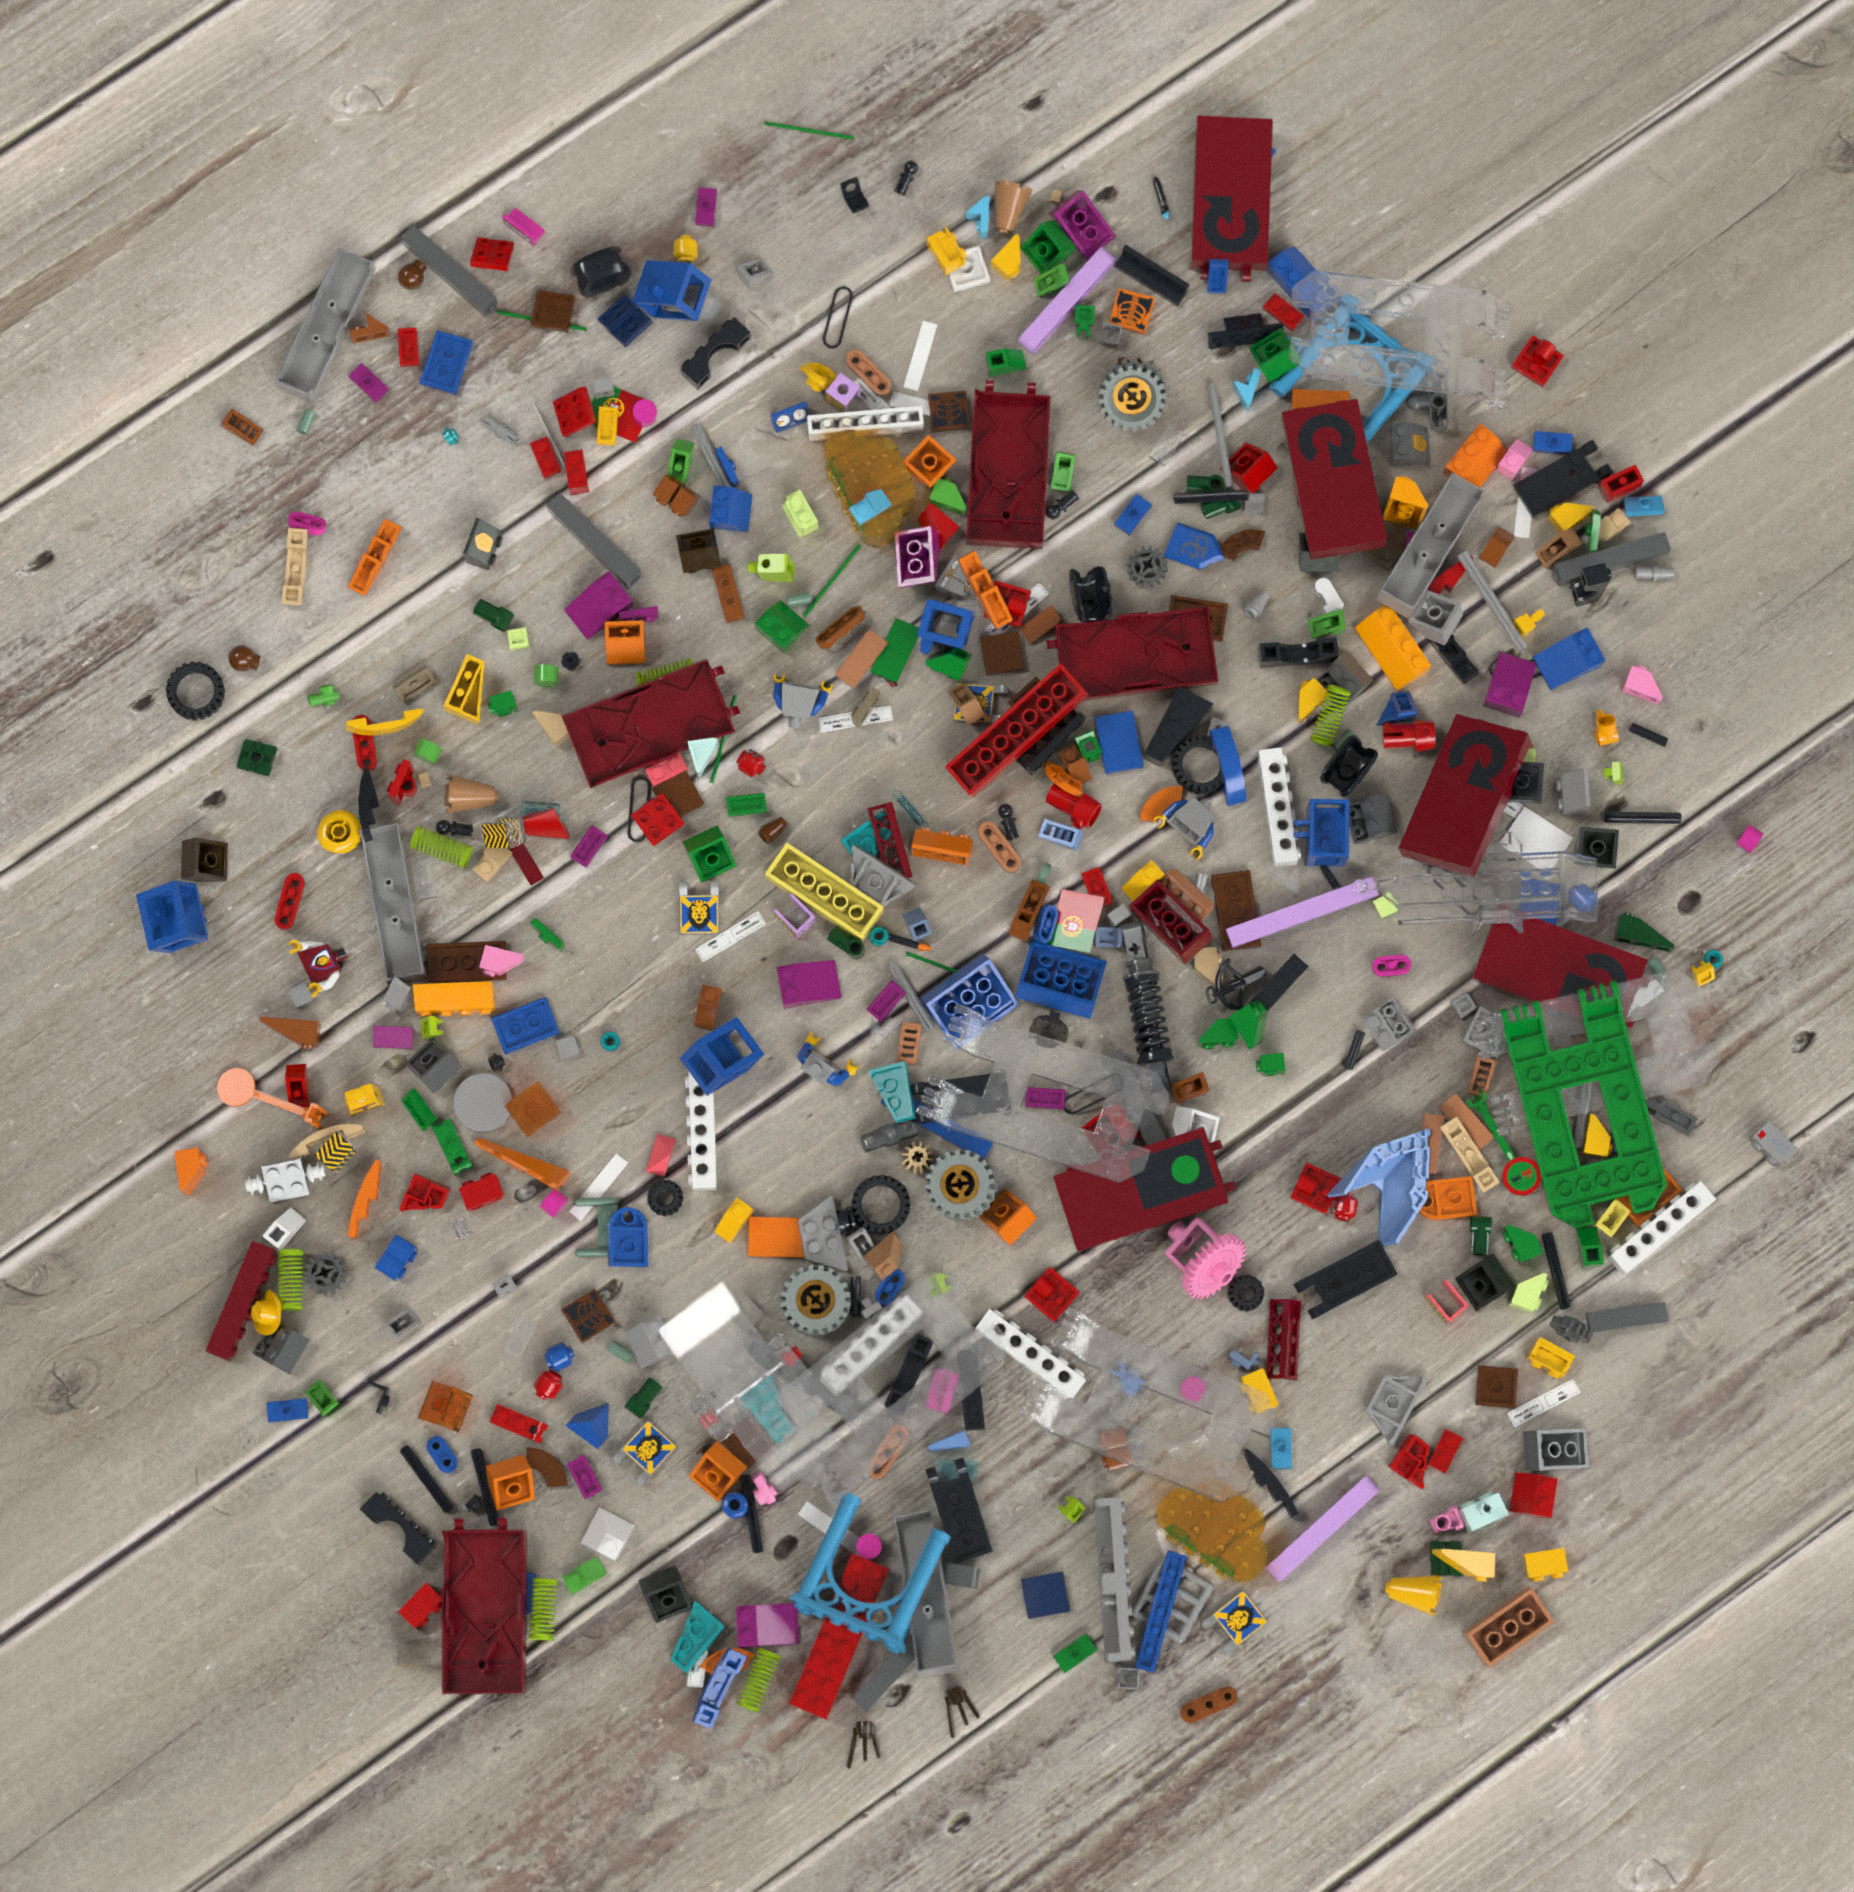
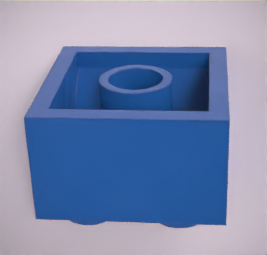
(730, 509)

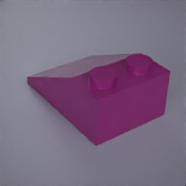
(1082, 223)
(917, 556)
(598, 605)
(1509, 684)
(808, 983)
(767, 1625)

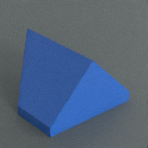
(1399, 709)
(591, 1425)

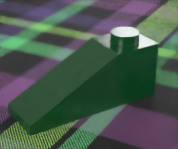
(1637, 932)

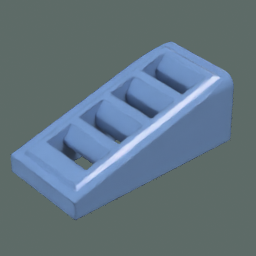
(1070, 830)
(954, 1441)

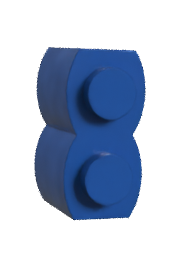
(396, 1258)

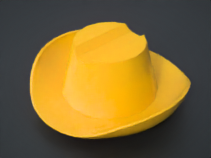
(818, 375)
(339, 831)
(267, 1313)

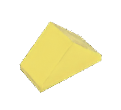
(1612, 1218)

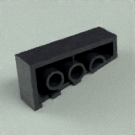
(1177, 723)

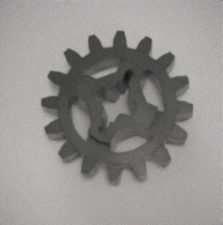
(1153, 571)
(316, 1277)
(1571, 1329)

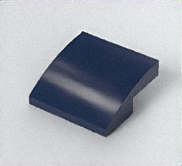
(624, 320)
(1045, 1595)

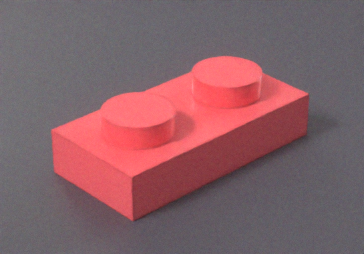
(665, 770)

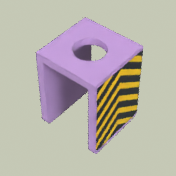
(840, 401)
(797, 933)

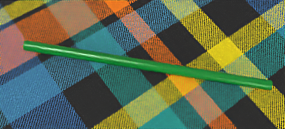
(809, 130)
(529, 318)
(832, 580)
(721, 748)
(931, 962)

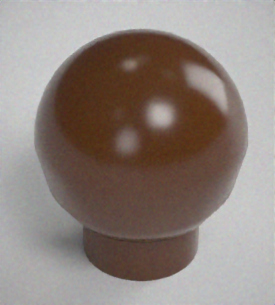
(412, 275)
(243, 658)

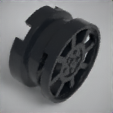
(843, 1220)

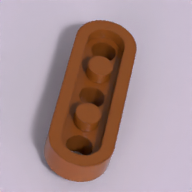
(840, 627)
(1202, 1711)

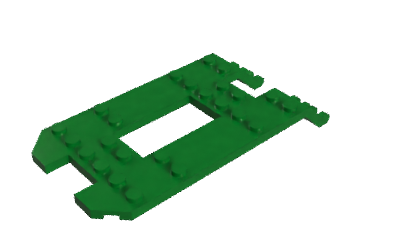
(1603, 1059)

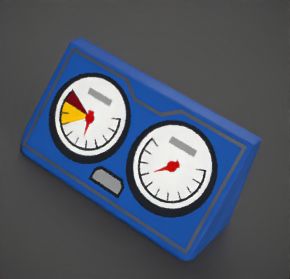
(790, 417)

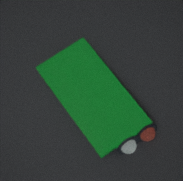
(895, 655)

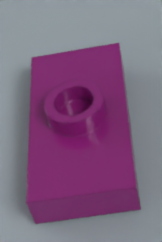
(706, 207)
(368, 383)
(589, 846)
(886, 1001)
(1045, 1098)

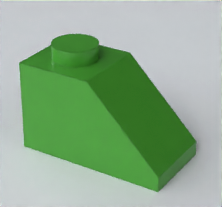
(681, 459)
(946, 496)

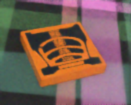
(1132, 311)

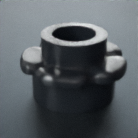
(570, 665)
(496, 1062)
(474, 1503)

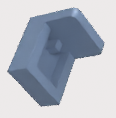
(1108, 937)
(1238, 1360)

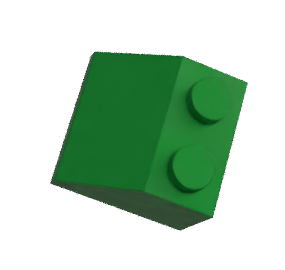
(1047, 246)
(1273, 355)
(781, 626)
(709, 853)
(1251, 1022)

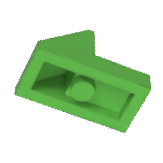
(1051, 281)
(1063, 471)
(1327, 624)
(321, 1397)
(584, 1575)

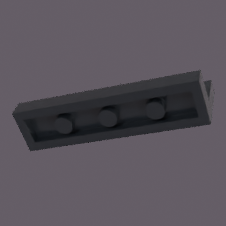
(1152, 275)
(1047, 752)
(973, 1411)

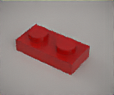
(1283, 312)
(408, 347)
(545, 457)
(1096, 885)
(1445, 1451)

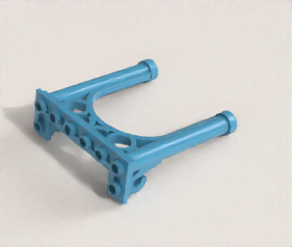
(1390, 401)
(808, 1596)

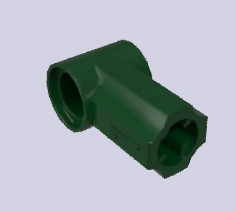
(1203, 483)
(1213, 509)
(497, 617)
(845, 942)
(1480, 1228)
(641, 1401)

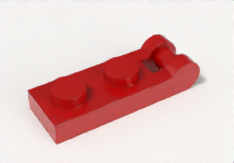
(518, 1423)

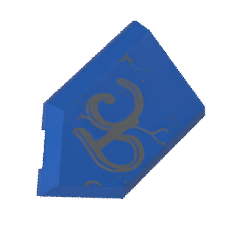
(1193, 547)

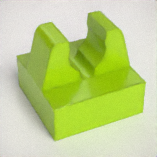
(1614, 773)
(429, 1027)
(1072, 1510)

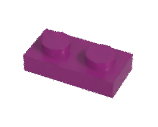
(647, 614)
(584, 1477)

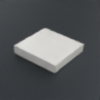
(972, 273)

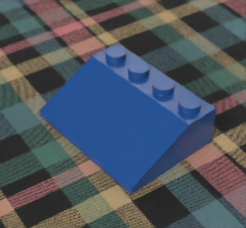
(1061, 979)
(974, 986)

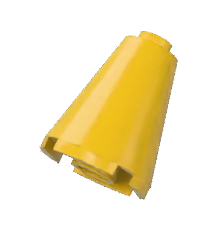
(1416, 1592)

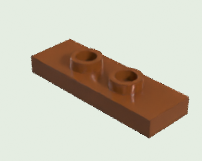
(728, 593)

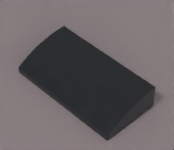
(1528, 784)

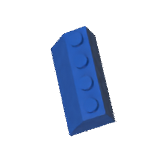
(1288, 269)

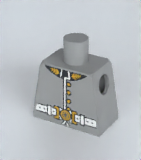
(953, 581)

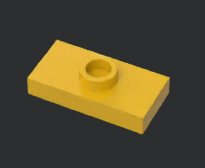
(607, 426)

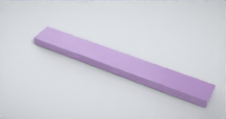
(1297, 914)

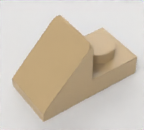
(1611, 526)
(491, 862)

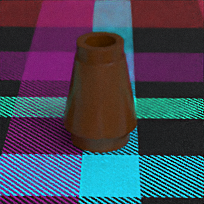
(771, 830)

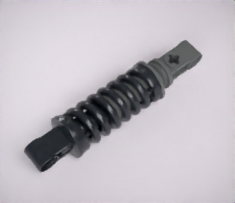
(1144, 1006)

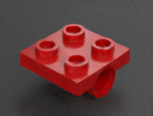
(492, 254)
(1537, 360)
(574, 412)
(1015, 600)
(403, 775)
(657, 819)
(1313, 1188)
(1051, 1294)

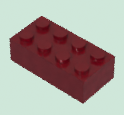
(1171, 922)

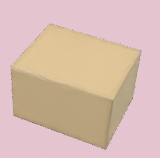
(1056, 197)
(424, 779)

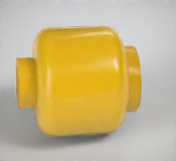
(685, 249)

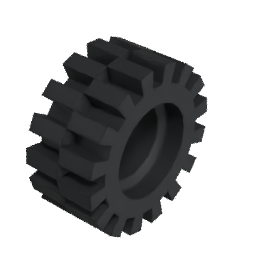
(668, 1209)
(1255, 1284)

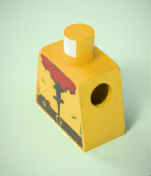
(363, 1099)

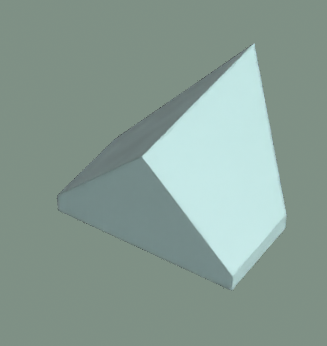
(701, 753)

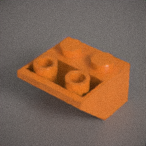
(625, 642)

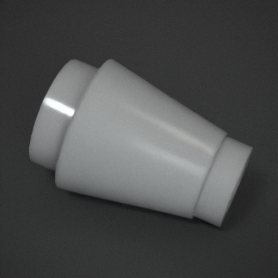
(1255, 606)

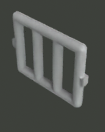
(1197, 1602)

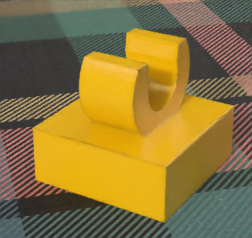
(1704, 973)

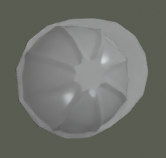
(711, 304)

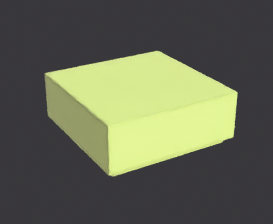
(518, 638)
(1384, 907)

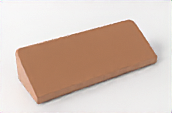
(861, 659)
(1188, 894)
(1476, 1130)
(1434, 1140)

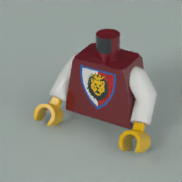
(319, 963)

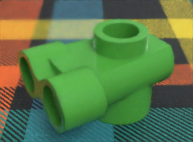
(326, 695)

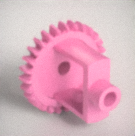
(1213, 1266)

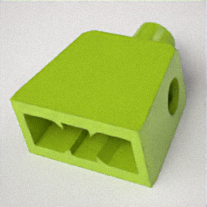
(773, 567)

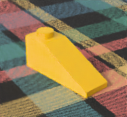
(1470, 1563)

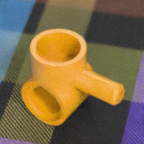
(1605, 729)

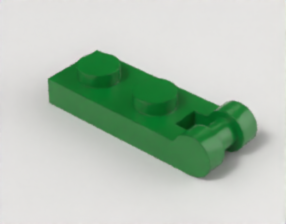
(451, 1146)

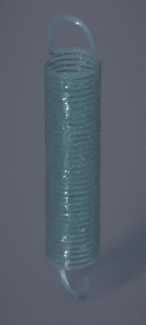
(910, 809)

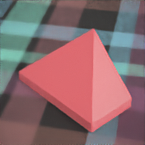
(661, 1155)

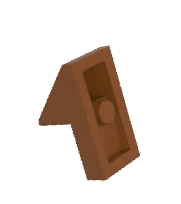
(374, 331)
(1075, 764)
(1190, 1088)

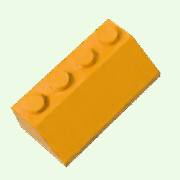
(1405, 504)
(1393, 647)
(454, 998)

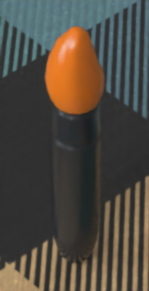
(909, 943)

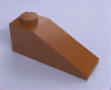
(1028, 910)
(301, 1032)

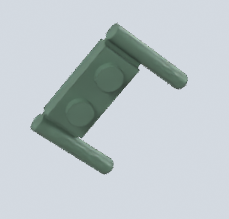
(606, 1208)

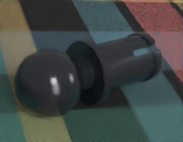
(910, 169)
(1053, 511)
(1005, 811)
(444, 827)

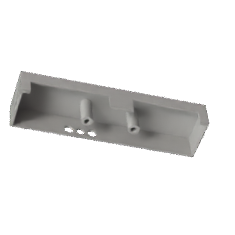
(325, 325)
(1430, 545)
(393, 904)
(1113, 1584)
(931, 1619)

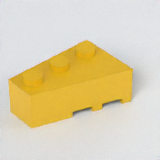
(466, 692)

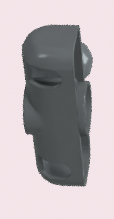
(1436, 413)
(889, 1135)

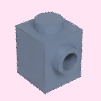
(917, 924)

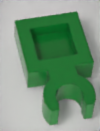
(1083, 318)

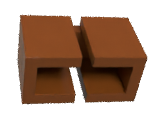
(672, 493)

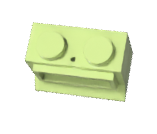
(800, 514)

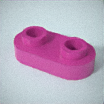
(314, 524)
(1390, 964)

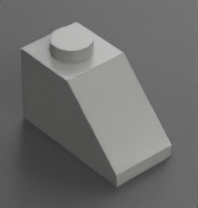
(398, 996)

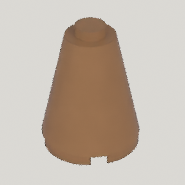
(1009, 205)
(466, 794)

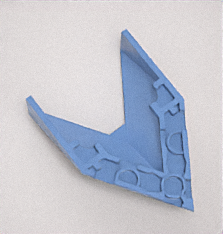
(1400, 1175)

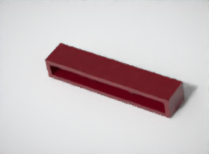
(239, 1303)

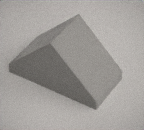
(753, 272)
(860, 1244)
(401, 1324)

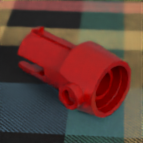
(1417, 734)
(1082, 810)

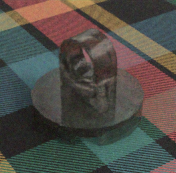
(1050, 1027)

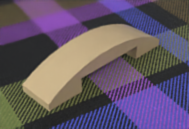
(295, 566)
(349, 1130)
(1469, 1154)

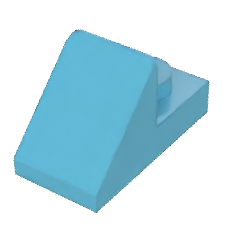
(980, 212)
(1246, 392)
(870, 506)

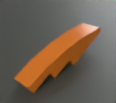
(375, 557)
(984, 589)
(368, 1192)

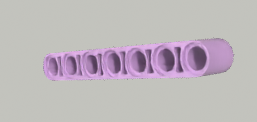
(1067, 300)
(1322, 1529)

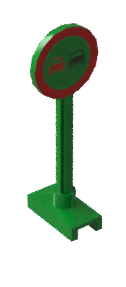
(1520, 1173)

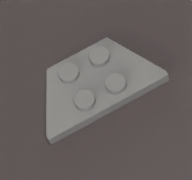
(877, 878)
(822, 1236)
(1393, 1403)

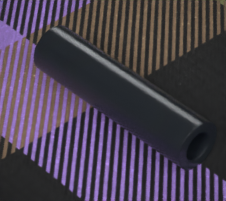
(1648, 734)
(1354, 1050)
(855, 1296)

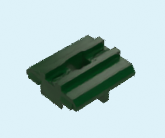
(266, 761)
(1436, 1564)

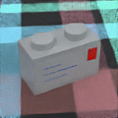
(1772, 1144)

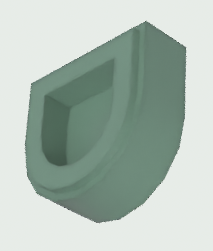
(1044, 872)

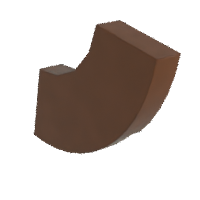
(1242, 541)
(548, 1466)

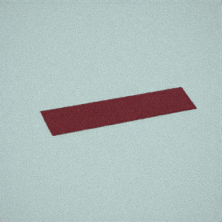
(526, 864)

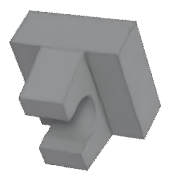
(870, 1309)

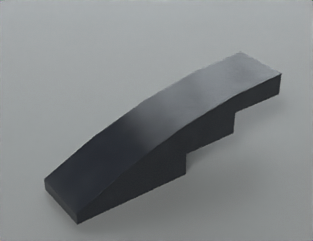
(1456, 659)
(366, 802)
(1280, 982)
(1264, 1476)

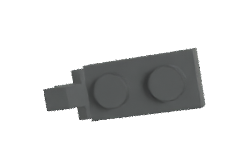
(1671, 1115)

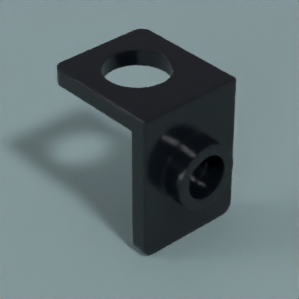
(854, 198)
(384, 1401)

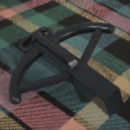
(1238, 982)

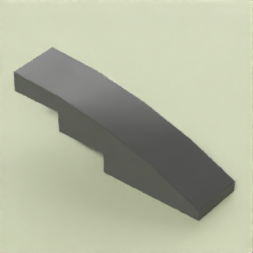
(1627, 1317)

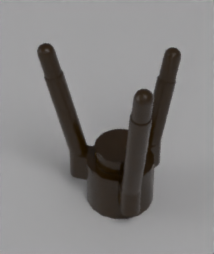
(955, 1696)
(863, 1731)

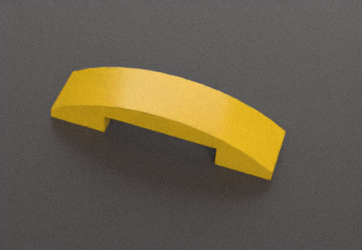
(360, 726)

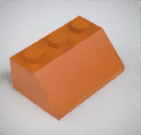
(1477, 457)
(942, 846)

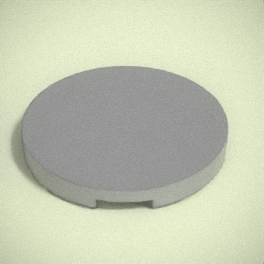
(481, 1102)

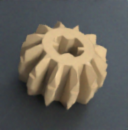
(911, 1154)

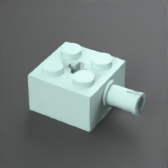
(1482, 1512)

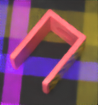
(1457, 1297)

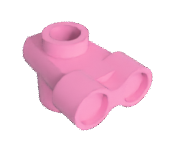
(766, 1492)
(1450, 1518)

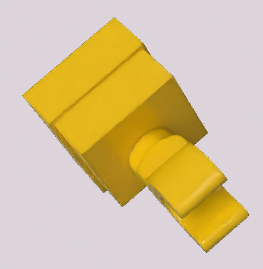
(1526, 624)

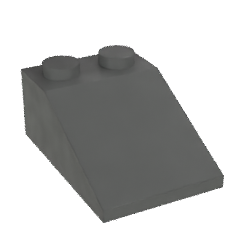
(1555, 1449)

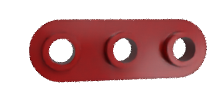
(367, 752)
(289, 892)

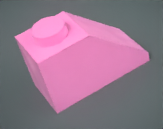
(1514, 459)
(1642, 685)
(499, 961)

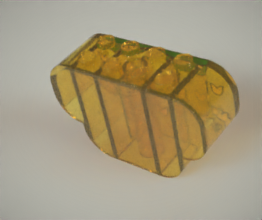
(867, 466)
(1216, 1532)

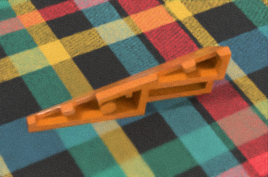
(545, 1172)

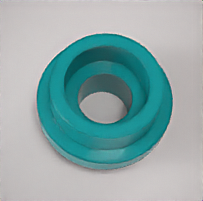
(450, 436)
(878, 929)
(1717, 955)
(610, 1035)

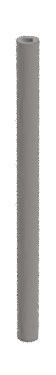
(1220, 436)

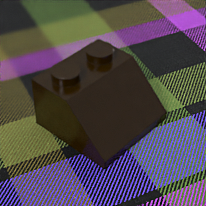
(698, 551)
(204, 860)

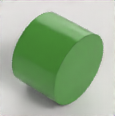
(546, 675)
(427, 751)

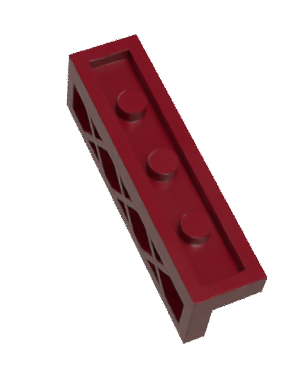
(895, 835)
(1287, 1339)

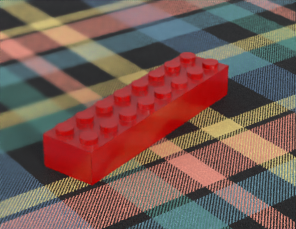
(1017, 730)
(836, 1644)

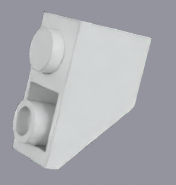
(284, 1228)

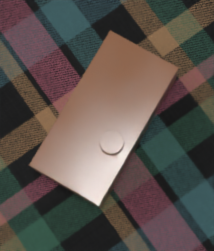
(1508, 1627)

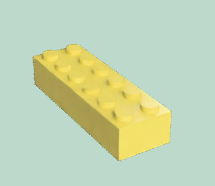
(824, 892)

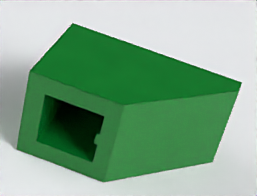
(1004, 361)
(950, 662)
(1222, 1033)
(1523, 1244)
(1589, 1247)

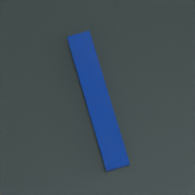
(956, 1138)
(1160, 1611)

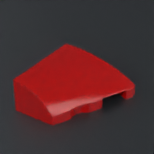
(940, 522)
(545, 824)
(424, 1194)
(1411, 1460)

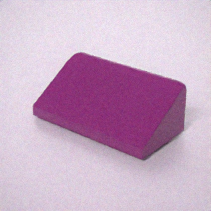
(393, 1037)

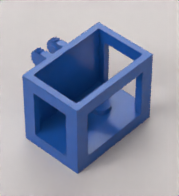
(666, 285)
(963, 628)
(1325, 833)
(172, 916)
(715, 1059)

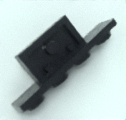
(1241, 331)

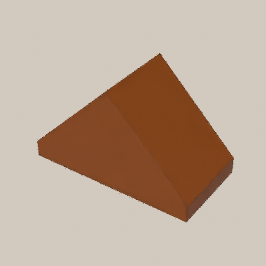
(1496, 547)

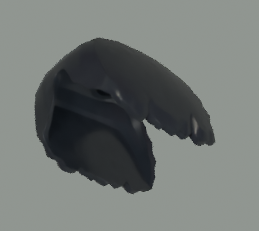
(600, 272)
(1091, 595)
(1348, 765)

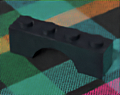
(731, 336)
(1593, 584)
(1314, 652)
(910, 1369)
(416, 1545)

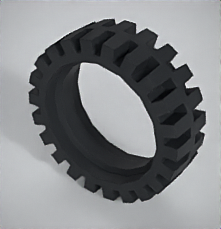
(182, 672)
(1178, 772)
(887, 1181)

